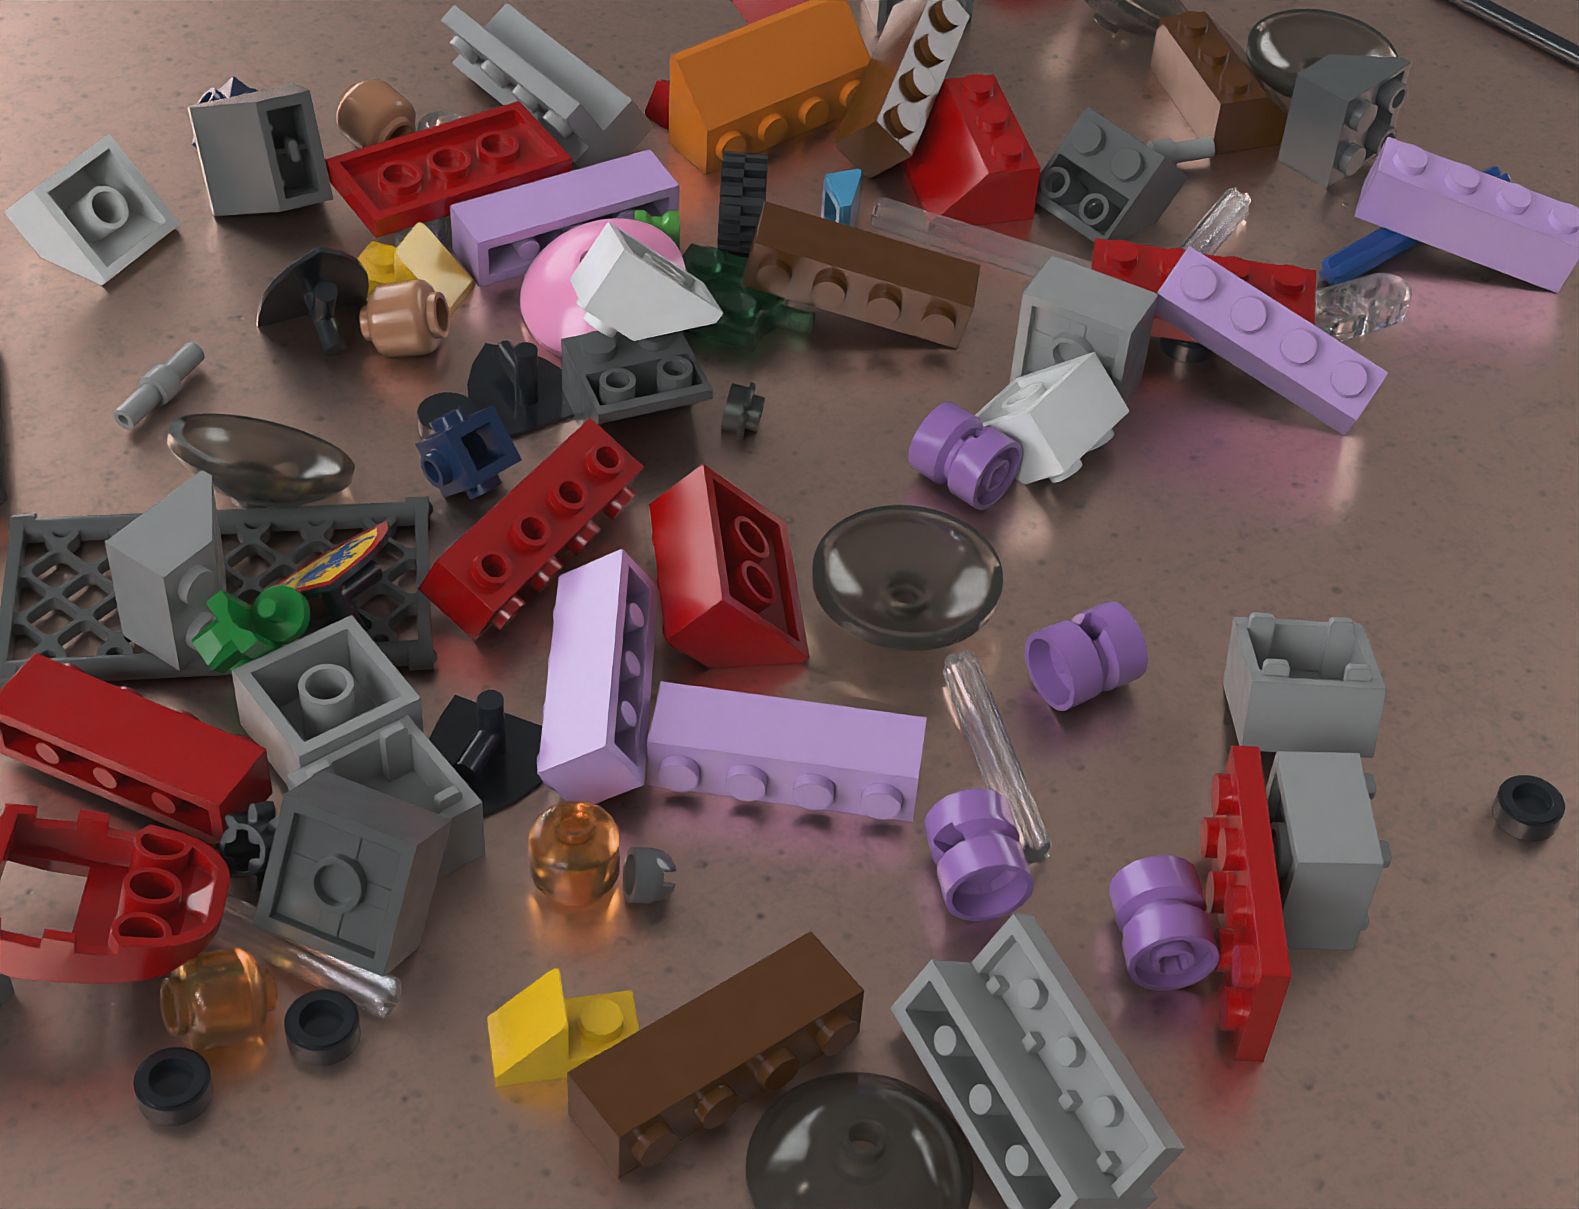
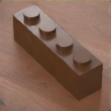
(901, 84)
(861, 275)
(714, 1054)

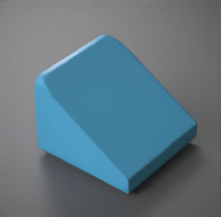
(842, 196)

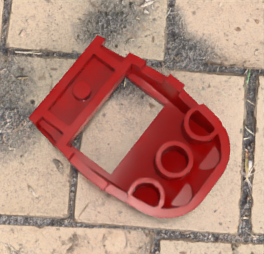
(144, 903)

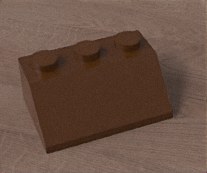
(1215, 84)

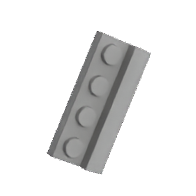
(564, 94)
(1036, 1077)

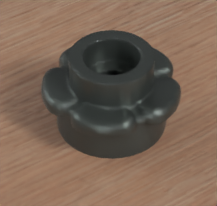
(742, 409)

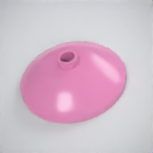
(547, 293)

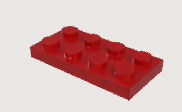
(443, 165)
(1151, 266)
(1248, 904)

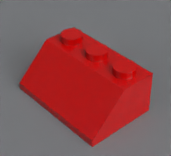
(974, 156)
(725, 576)

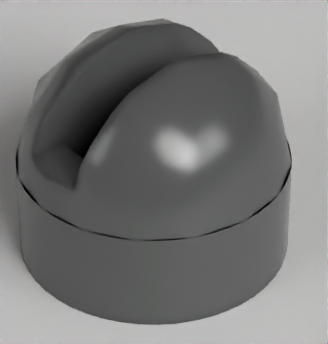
(645, 875)

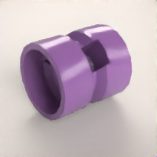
(960, 453)
(1086, 655)
(978, 855)
(1163, 923)

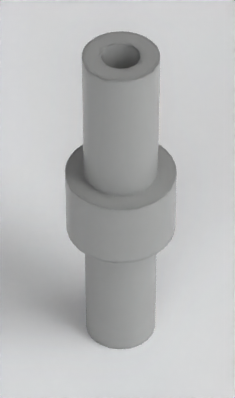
(1184, 150)
(159, 385)

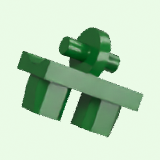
(249, 630)

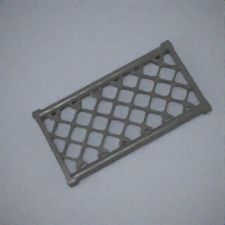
(254, 528)

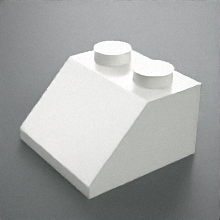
(93, 214)
(638, 290)
(1057, 416)

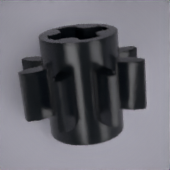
(249, 842)

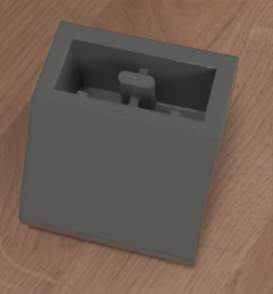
(1342, 114)
(261, 151)
(1107, 180)
(629, 378)

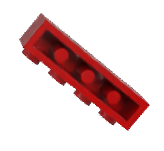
(530, 529)
(130, 748)

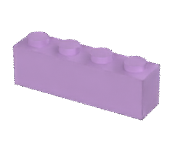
(1471, 214)
(507, 229)
(1268, 341)
(599, 681)
(785, 751)

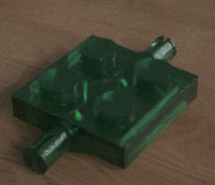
(746, 311)

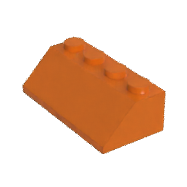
(765, 82)

